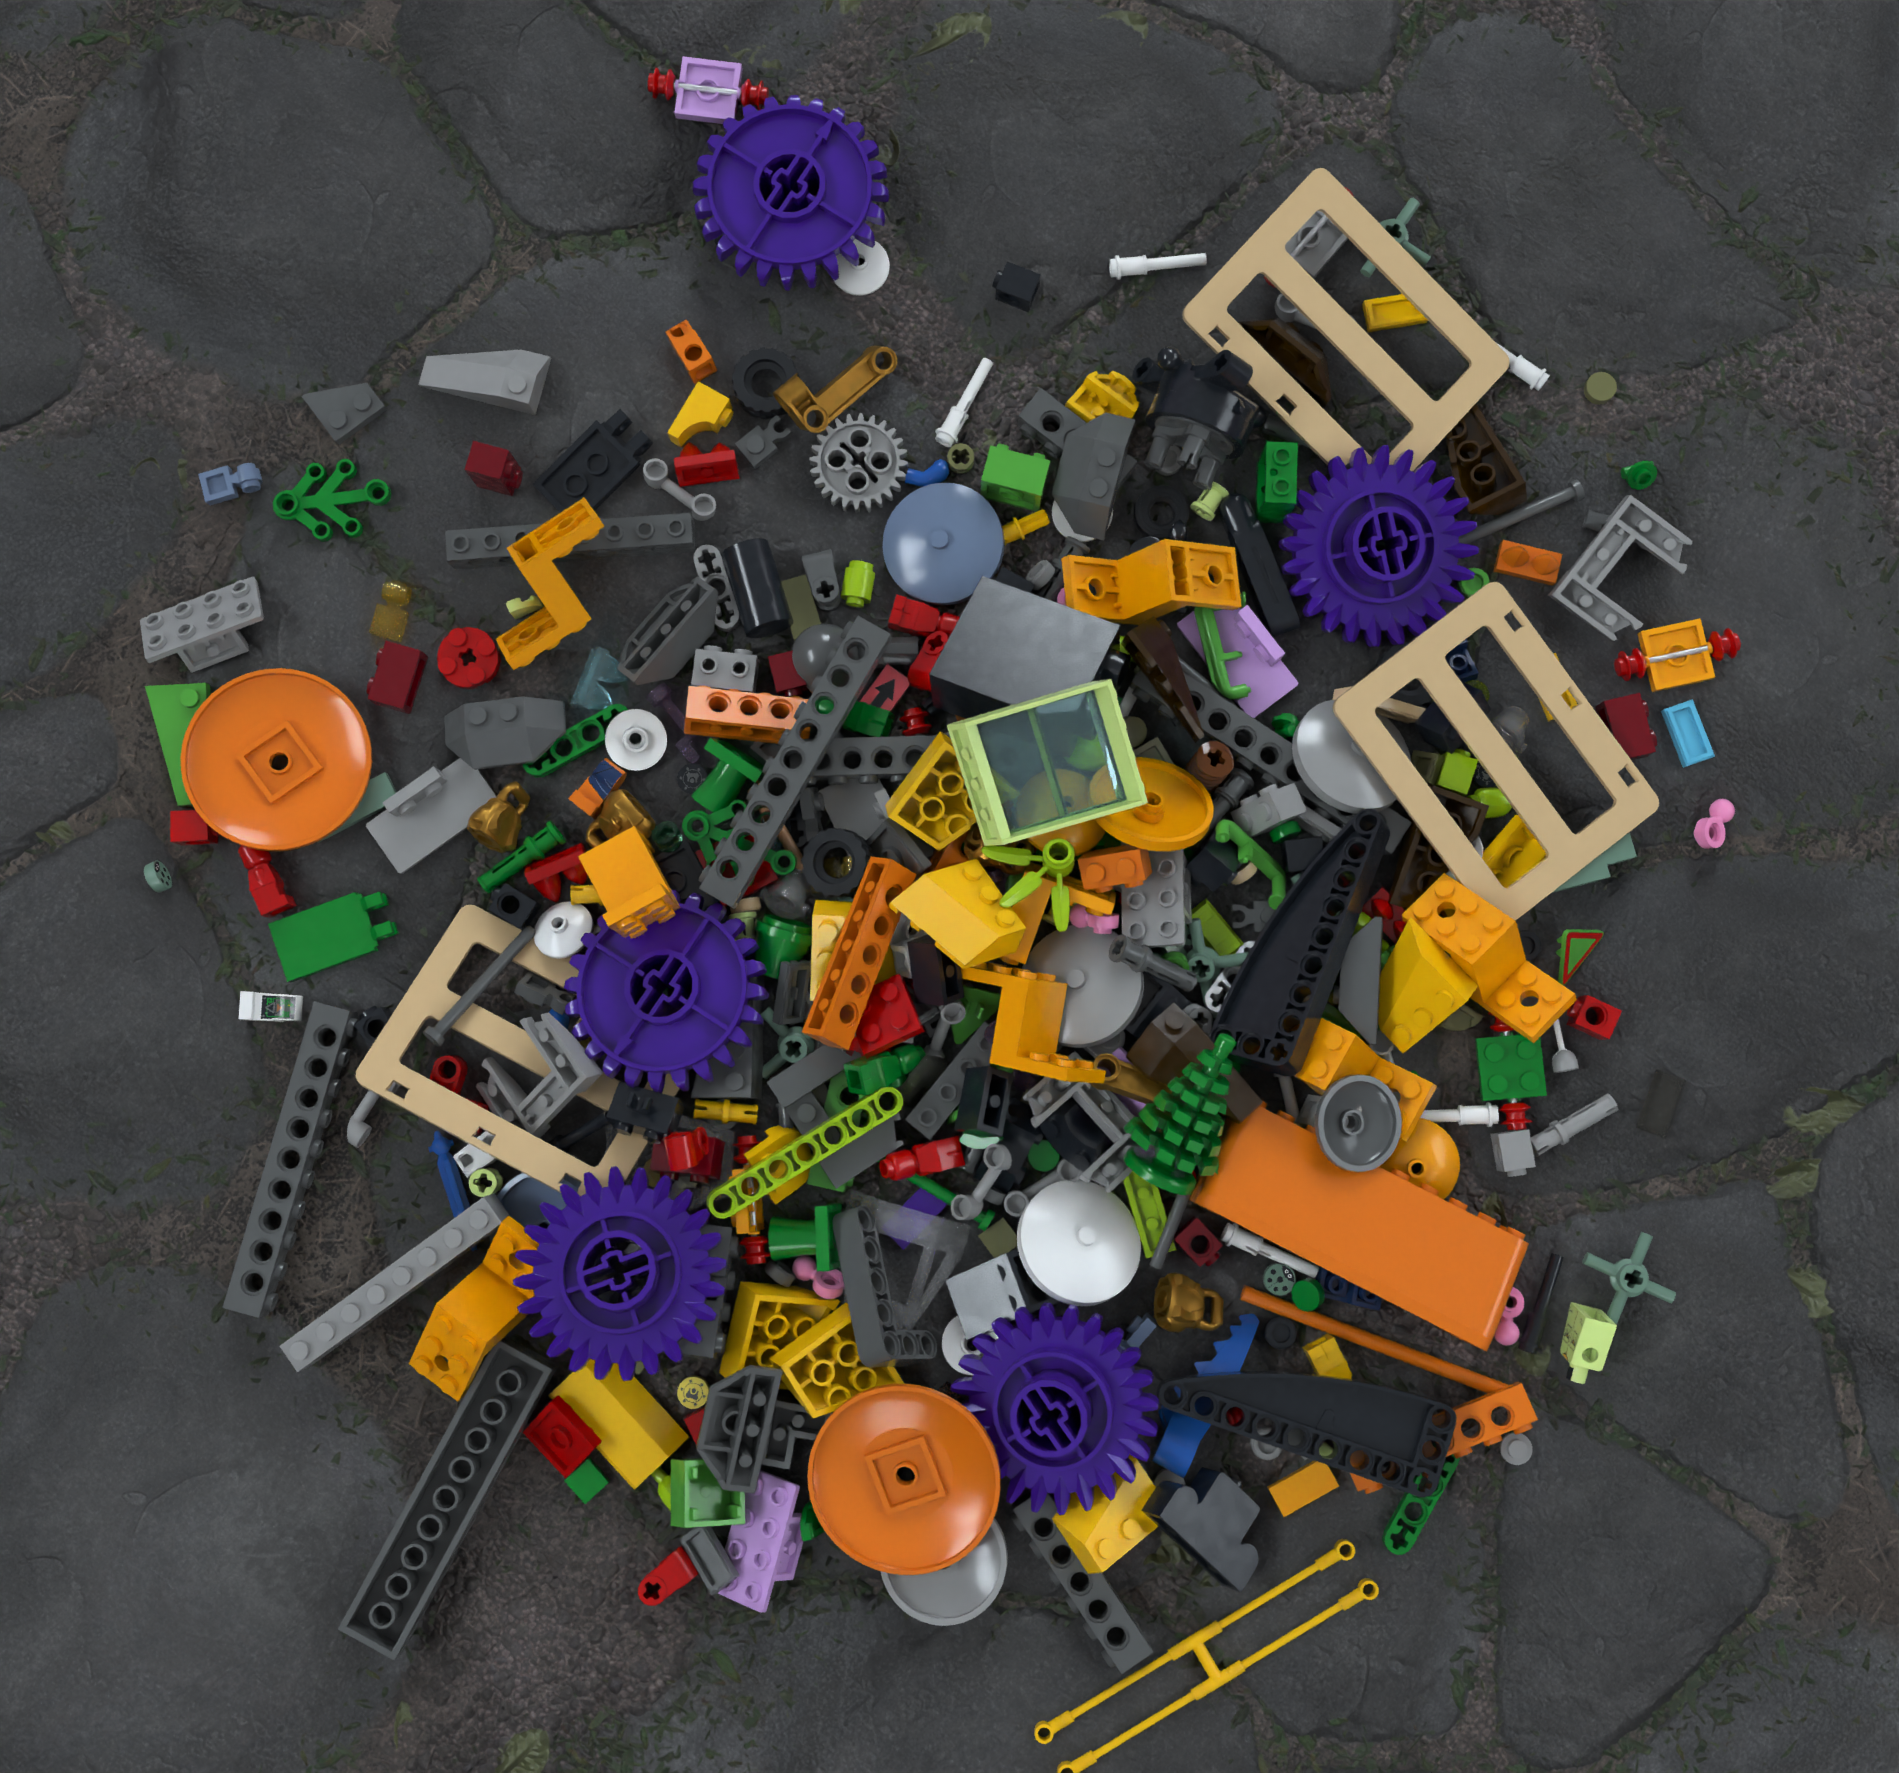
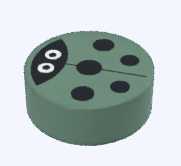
(157, 876)
(1279, 1279)

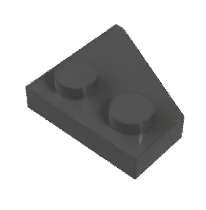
(345, 409)

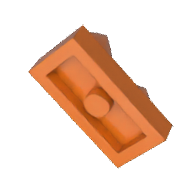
(1527, 562)

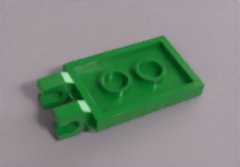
(329, 934)

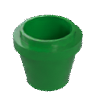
(780, 941)

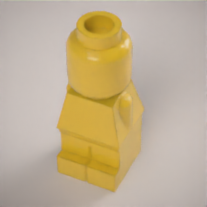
(1327, 1357)

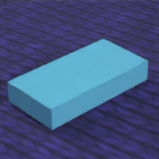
(1687, 733)

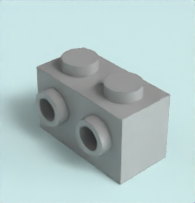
(725, 669)
(1269, 810)

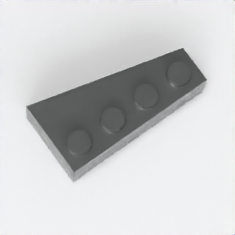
(744, 1078)

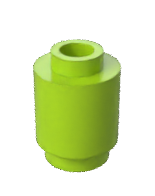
(858, 583)

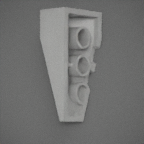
(498, 377)

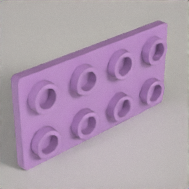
(1260, 660)
(767, 1544)

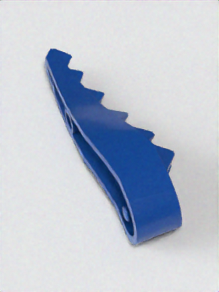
(1184, 1433)

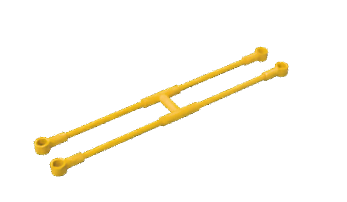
(1196, 1643)

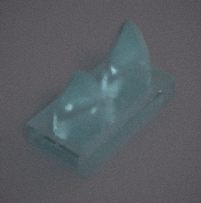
(598, 667)

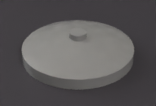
(1335, 764)
(1099, 992)
(955, 1591)

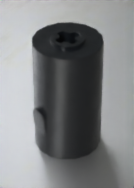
(757, 588)

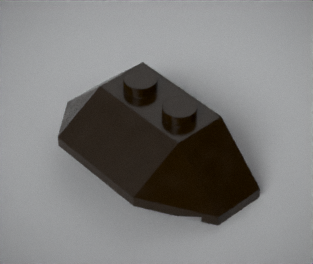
(1295, 354)

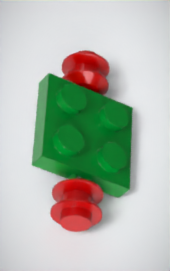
(1510, 1070)

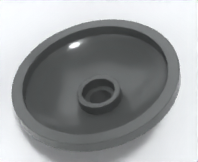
(1372, 1124)

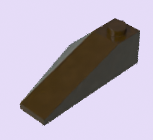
(1483, 467)
(1158, 660)
(1418, 861)
(1172, 1044)

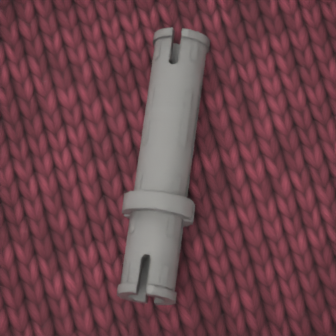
(1562, 1130)

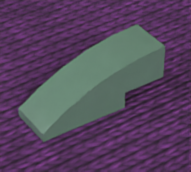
(1598, 869)

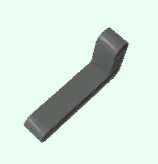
(870, 1299)

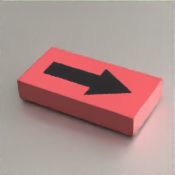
(887, 689)

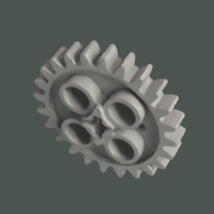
(838, 479)

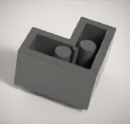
(788, 1424)

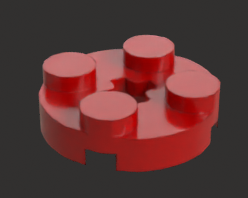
(460, 642)

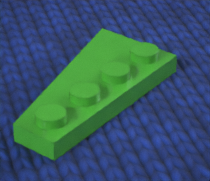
(172, 712)

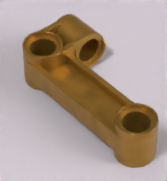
(838, 393)
(1127, 1080)

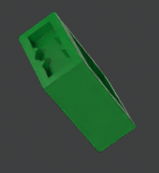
(1278, 474)

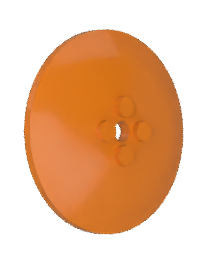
(240, 733)
(893, 1521)

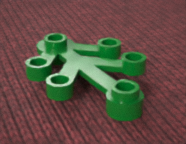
(327, 499)
(716, 833)

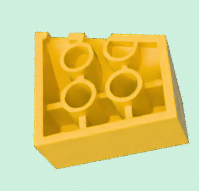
(934, 797)
(962, 914)
(827, 924)
(1419, 988)
(768, 1320)
(825, 1365)
(1110, 1527)

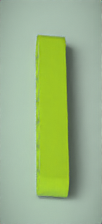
(820, 1146)

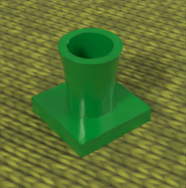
(728, 775)
(806, 1237)

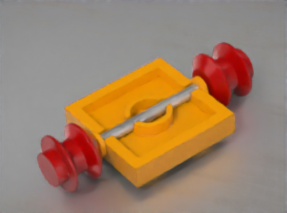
(1676, 655)
(750, 1218)

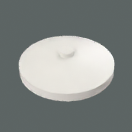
(1078, 1243)

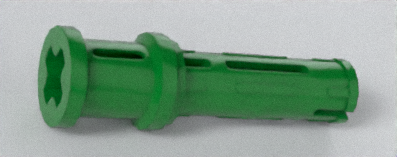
(533, 848)

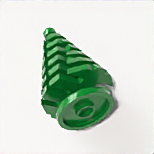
(1184, 1124)

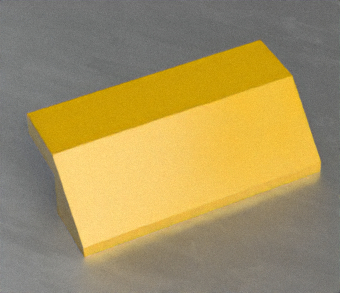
(1510, 854)
(627, 1419)

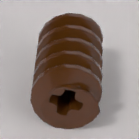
(1211, 764)

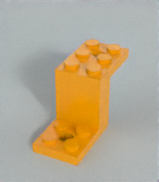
(1153, 581)
(562, 608)
(629, 883)
(1033, 906)
(1492, 955)
(1031, 1023)
(1342, 1053)
(475, 1314)

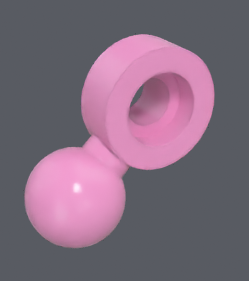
(1711, 831)
(1101, 925)
(825, 1283)
(1507, 1331)

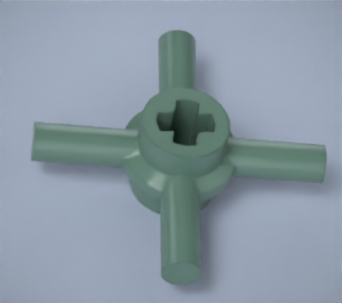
(1398, 231)
(1208, 957)
(786, 1051)
(1635, 1267)

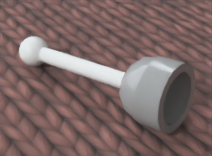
(1564, 1059)

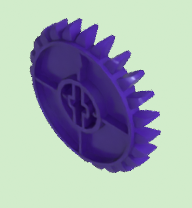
(783, 154)
(1379, 506)
(658, 1034)
(643, 1324)
(1059, 1365)

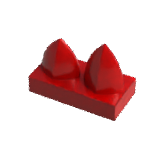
(699, 468)
(545, 872)
(1392, 920)

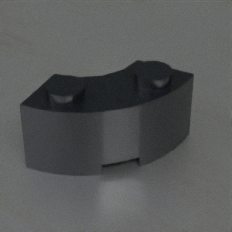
(1075, 1135)
(1018, 1139)

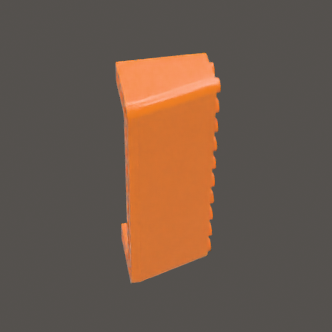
(1365, 1225)

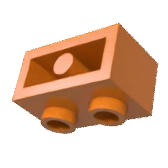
(1114, 866)

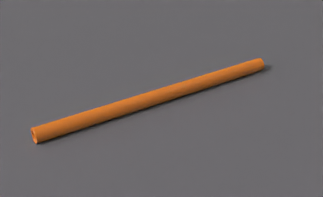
(1370, 1340)

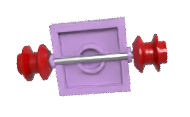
(707, 89)

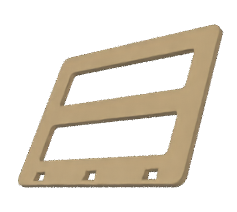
(1267, 255)
(1426, 661)
(431, 998)

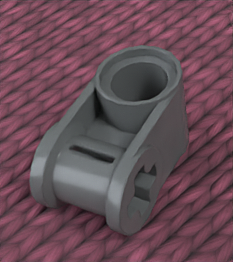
(821, 575)

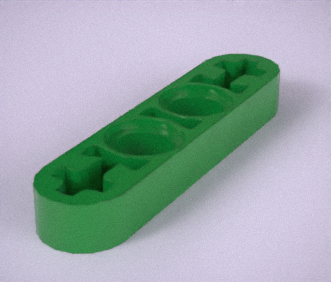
(580, 745)
(1427, 1504)

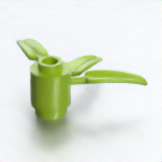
(1058, 869)

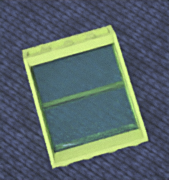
(1048, 763)

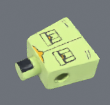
(1586, 1340)

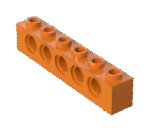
(858, 954)
(1519, 1420)

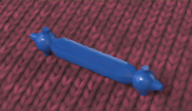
(450, 1175)

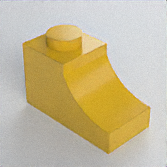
(701, 412)

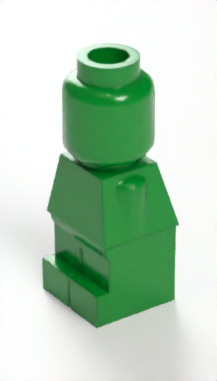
(863, 719)
(879, 1071)

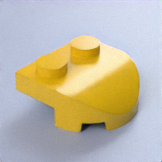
(1103, 395)
(776, 1139)

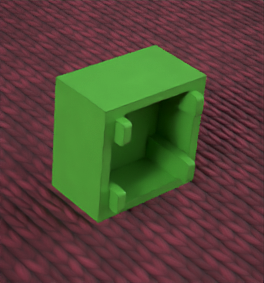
(1014, 478)
(699, 1498)

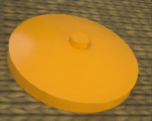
(1175, 814)

